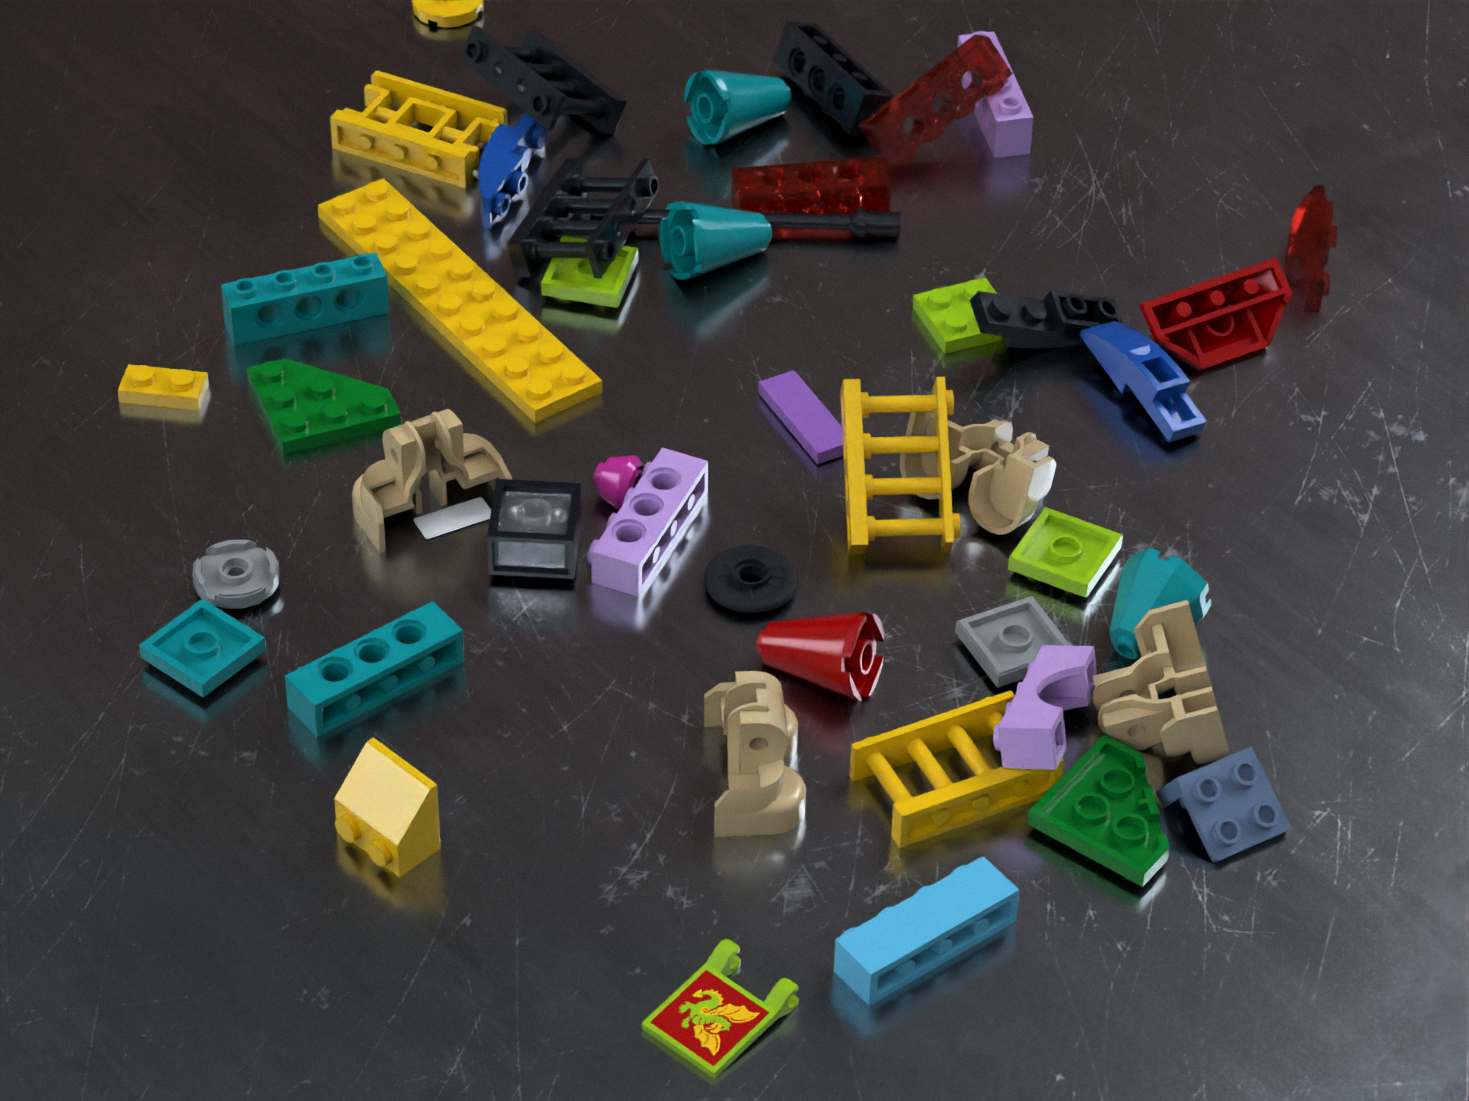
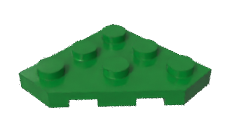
(318, 406)
(1106, 812)

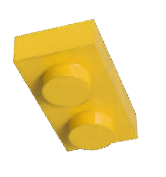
(163, 387)

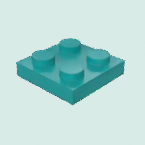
(202, 647)

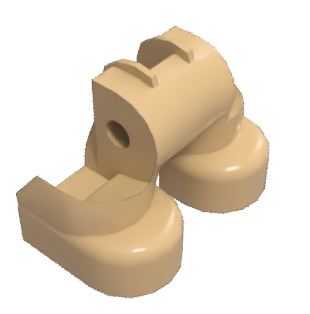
(411, 450)
(1007, 476)
(1168, 660)
(760, 738)

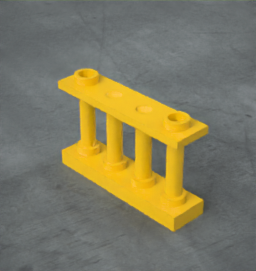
(863, 486)
(950, 803)

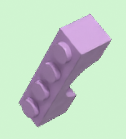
(1033, 722)

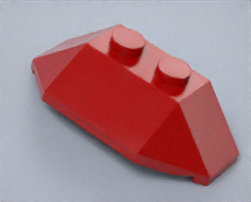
(1220, 316)

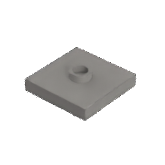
(1008, 638)

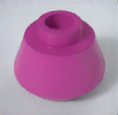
(616, 477)

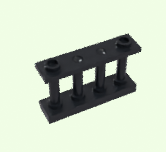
(543, 80)
(563, 199)

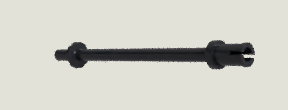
(858, 222)

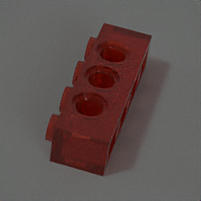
(885, 125)
(813, 187)

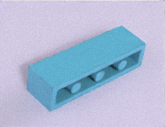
(925, 930)

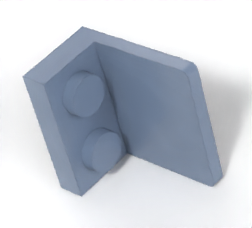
(1228, 804)

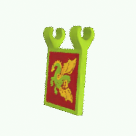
(715, 1018)

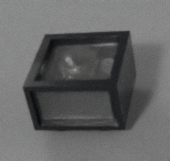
(534, 528)

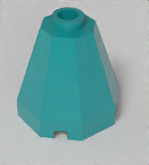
(1148, 585)

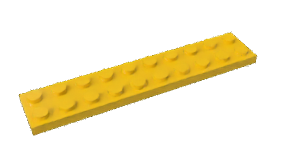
(461, 301)

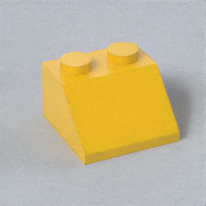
(388, 809)

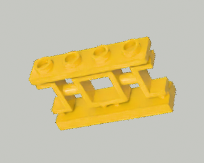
(442, 154)

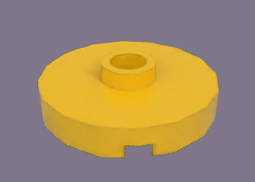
(447, 12)

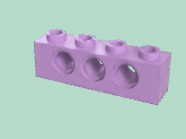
(1005, 115)
(648, 522)

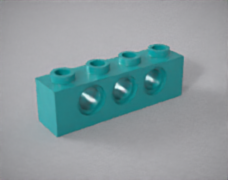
(305, 298)
(374, 669)

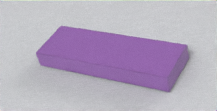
(803, 415)

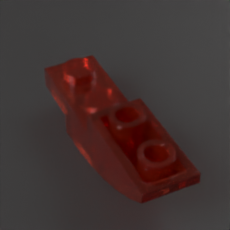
(1309, 248)

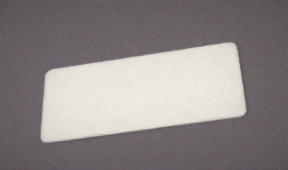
(453, 518)

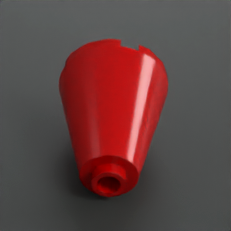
(827, 651)

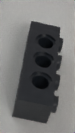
(829, 75)

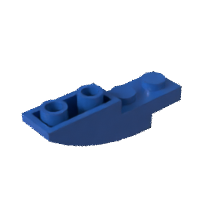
(504, 165)
(1148, 371)

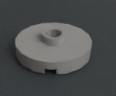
(236, 574)

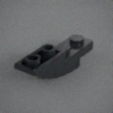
(1039, 322)

